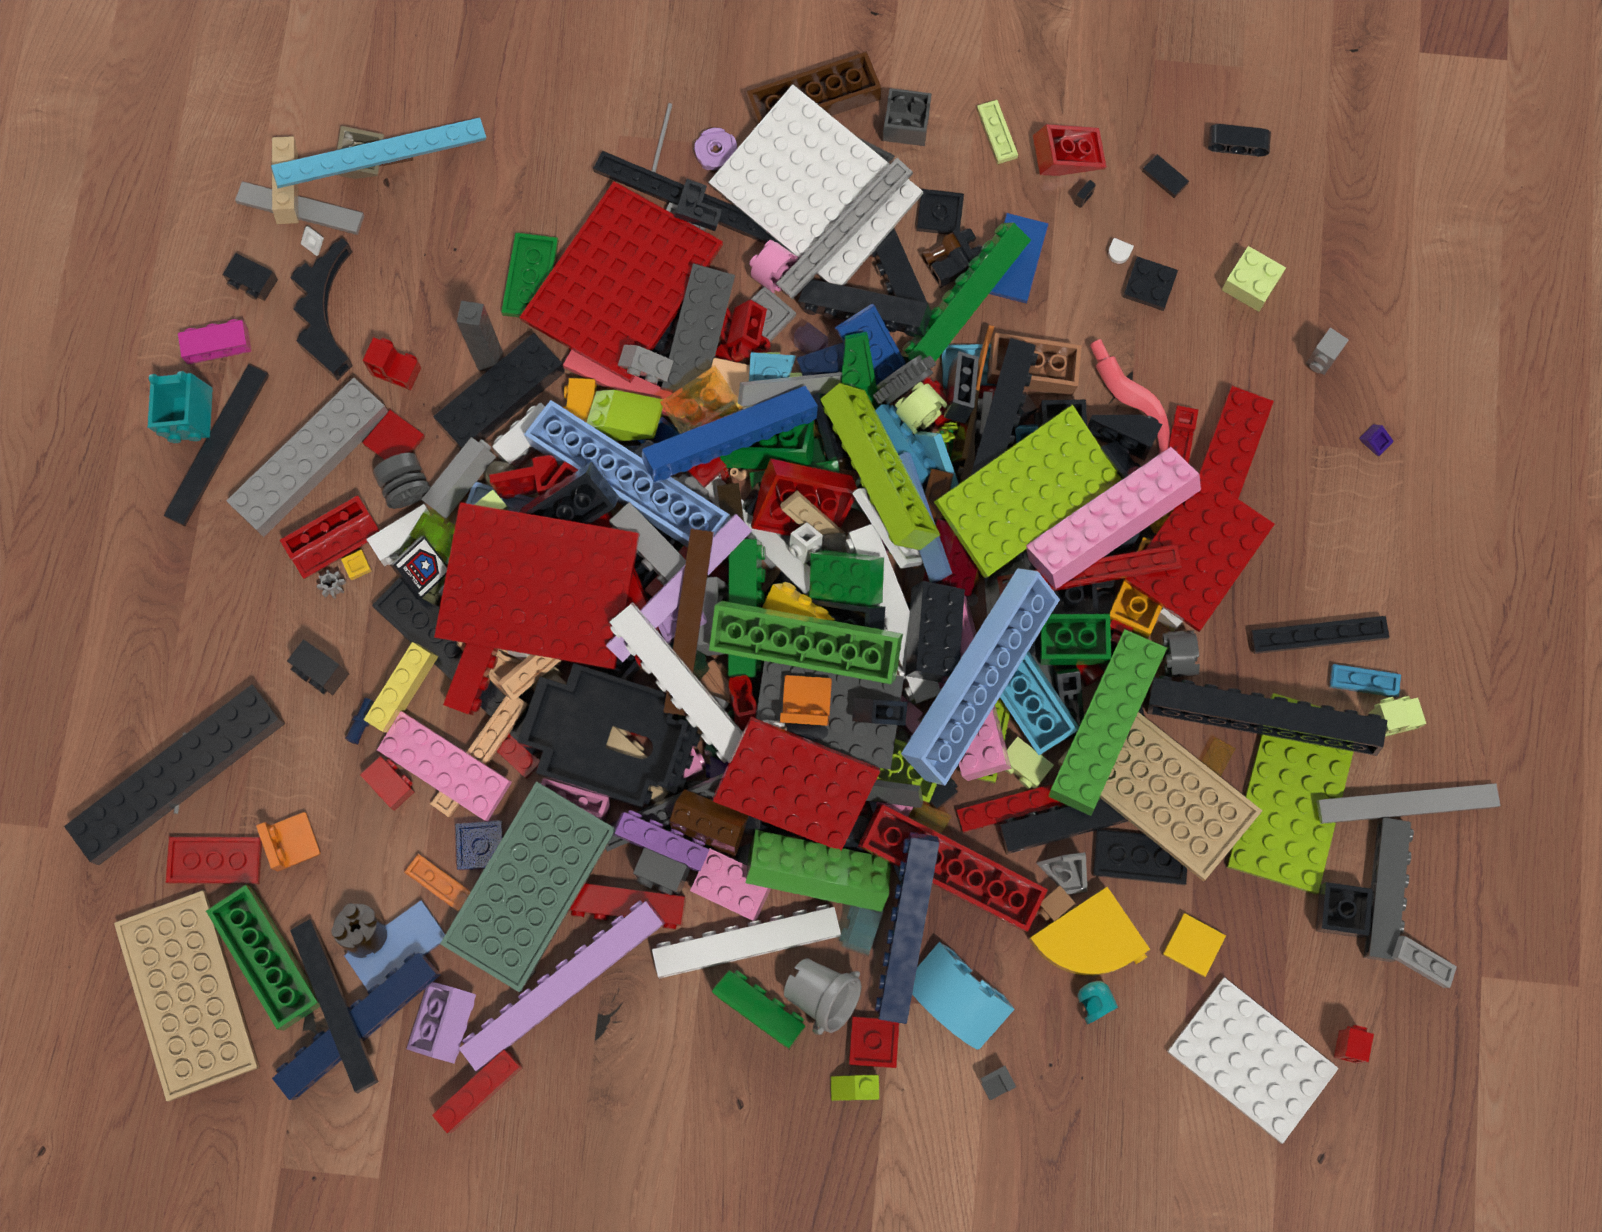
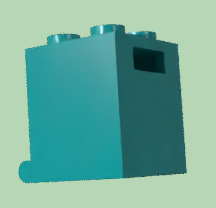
(180, 407)

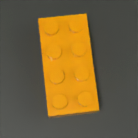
(1134, 607)

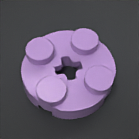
(704, 145)

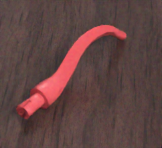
(1130, 392)

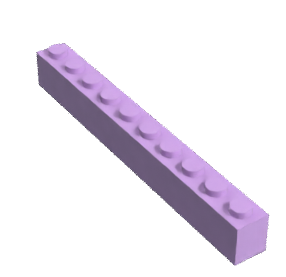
(562, 985)

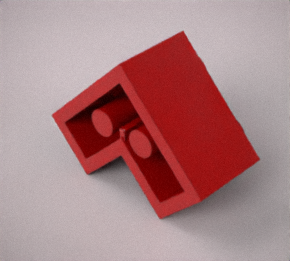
(389, 365)

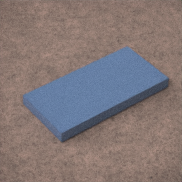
(408, 933)

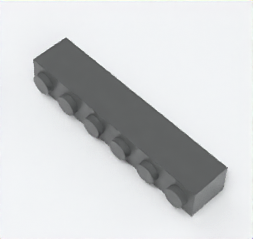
(1388, 887)

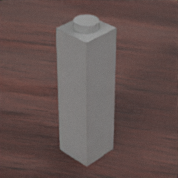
(459, 477)

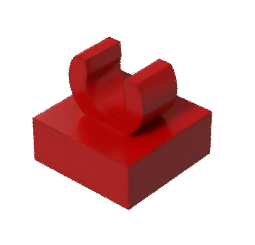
(1117, 629)

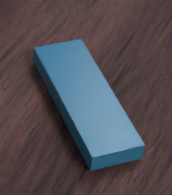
(1365, 680)

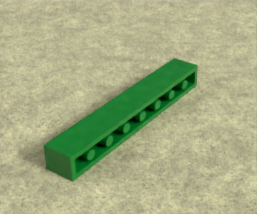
(968, 292)

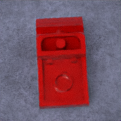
(531, 480)

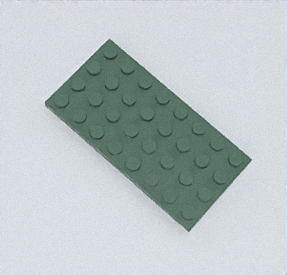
(528, 886)

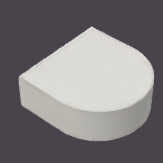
(1119, 251)

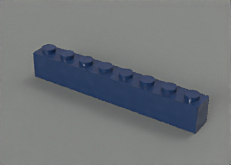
(908, 927)
(368, 1015)

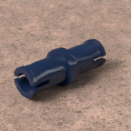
(359, 724)

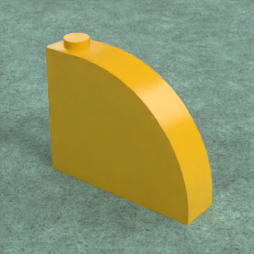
(1091, 938)

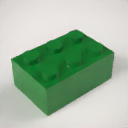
(846, 578)
(1076, 640)

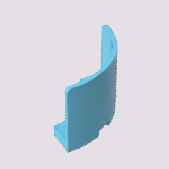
(957, 998)

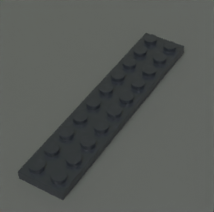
(418, 623)

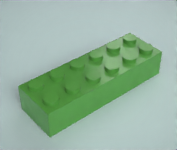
(818, 871)

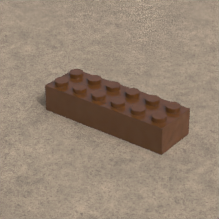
(832, 87)

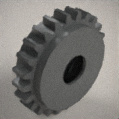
(904, 379)

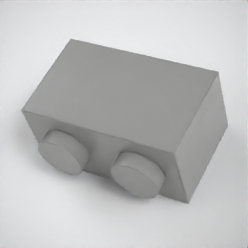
(1327, 351)

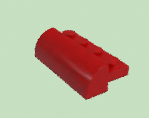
(330, 537)

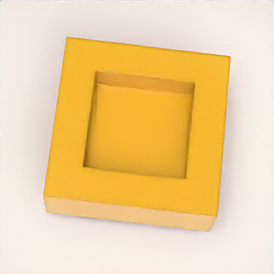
(356, 565)

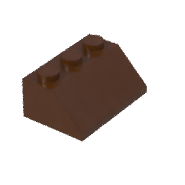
(708, 822)

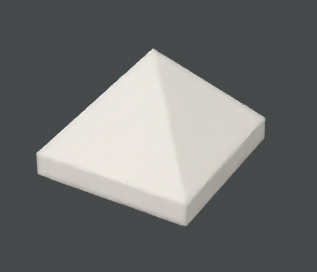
(312, 240)

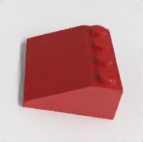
(824, 489)

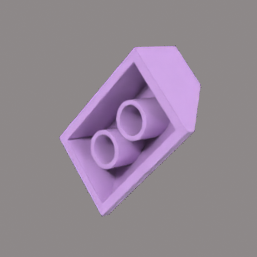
(441, 1022)

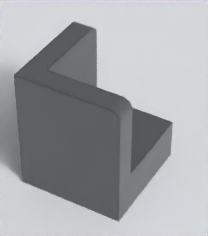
(997, 1083)

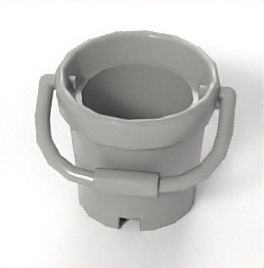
(823, 994)

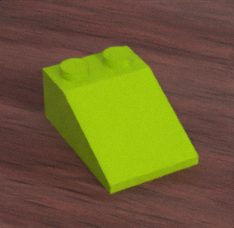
(625, 415)

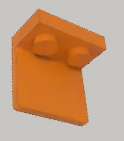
(806, 700)
(288, 841)

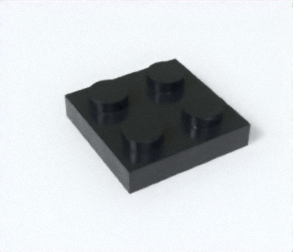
(1150, 283)

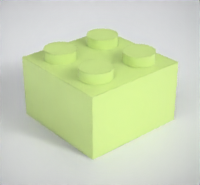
(1253, 278)

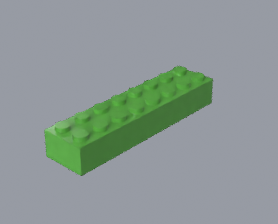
(806, 642)
(1107, 722)

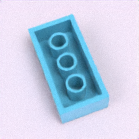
(1037, 707)

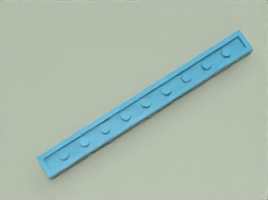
(378, 152)

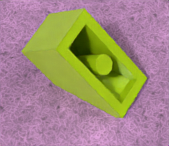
(855, 1087)

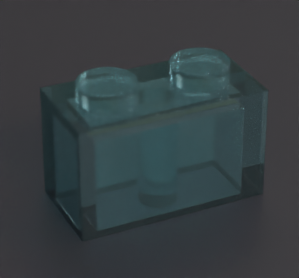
(861, 930)

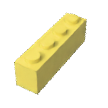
(401, 687)

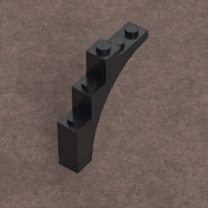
(313, 309)

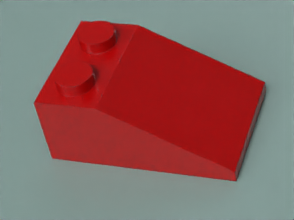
(1068, 150)

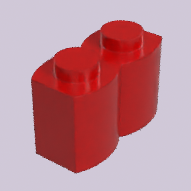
(742, 700)

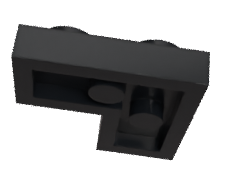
(693, 210)

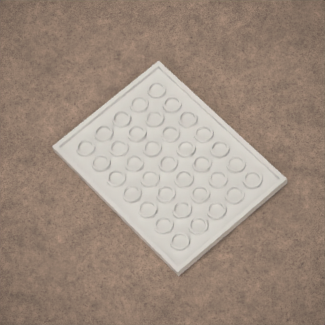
(802, 175)

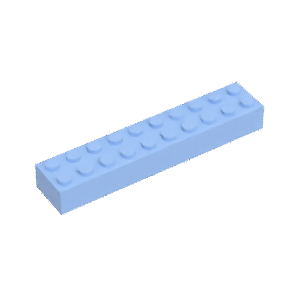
(663, 503)
(980, 676)

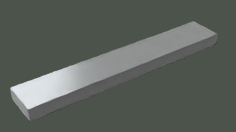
(308, 209)
(759, 391)

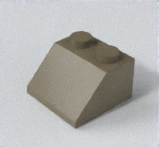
(353, 137)

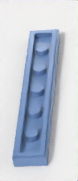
(932, 554)

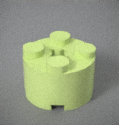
(920, 407)

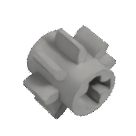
(336, 586)

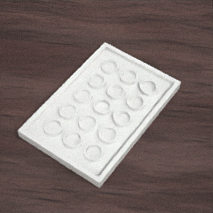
(1252, 1060)

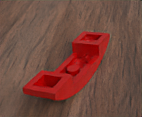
(1183, 431)

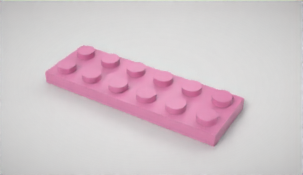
(444, 766)

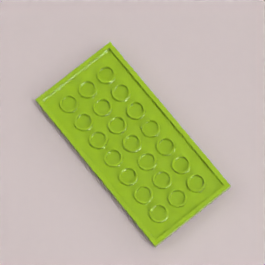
(1027, 490)
(1287, 837)

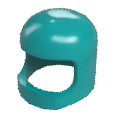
(1097, 1000)

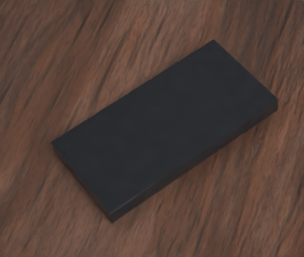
(1135, 858)

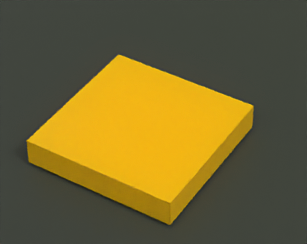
(1194, 945)

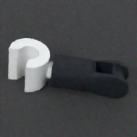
(803, 730)

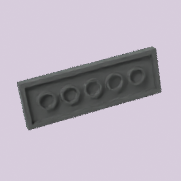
(698, 325)

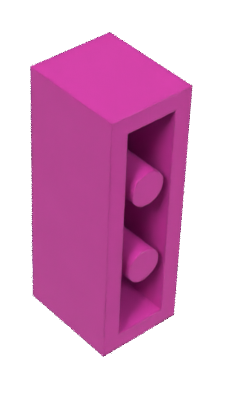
(214, 341)

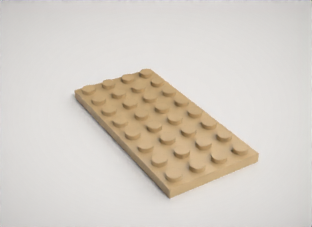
(1176, 799)
(186, 996)

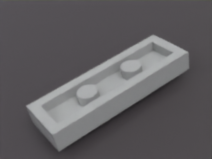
(1424, 962)

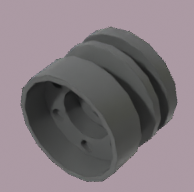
(401, 480)

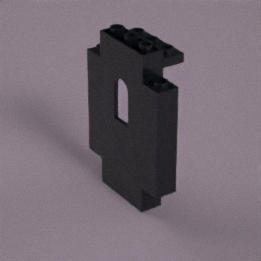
(574, 726)

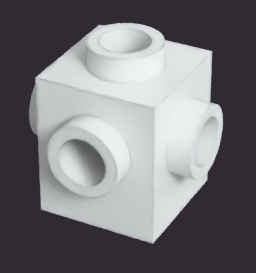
(804, 542)

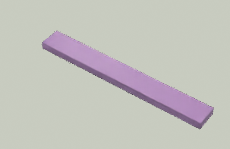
(669, 595)

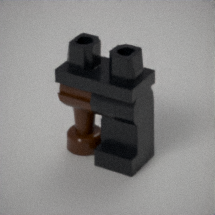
(958, 255)

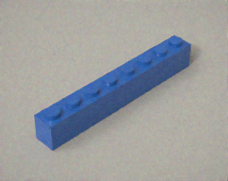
(729, 434)

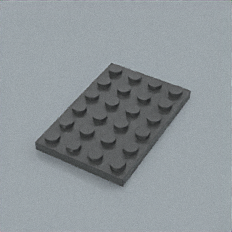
(860, 740)

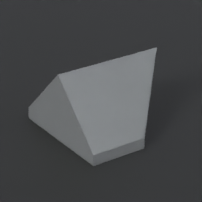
(1067, 871)

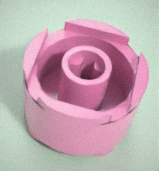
(771, 265)

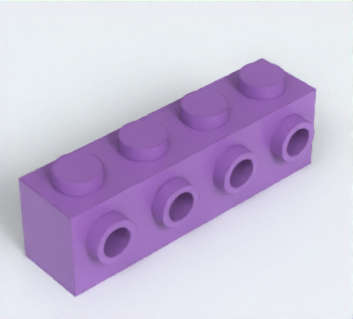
(666, 843)

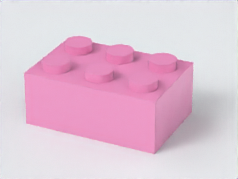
(724, 883)

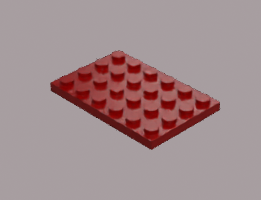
(1214, 544)
(796, 784)

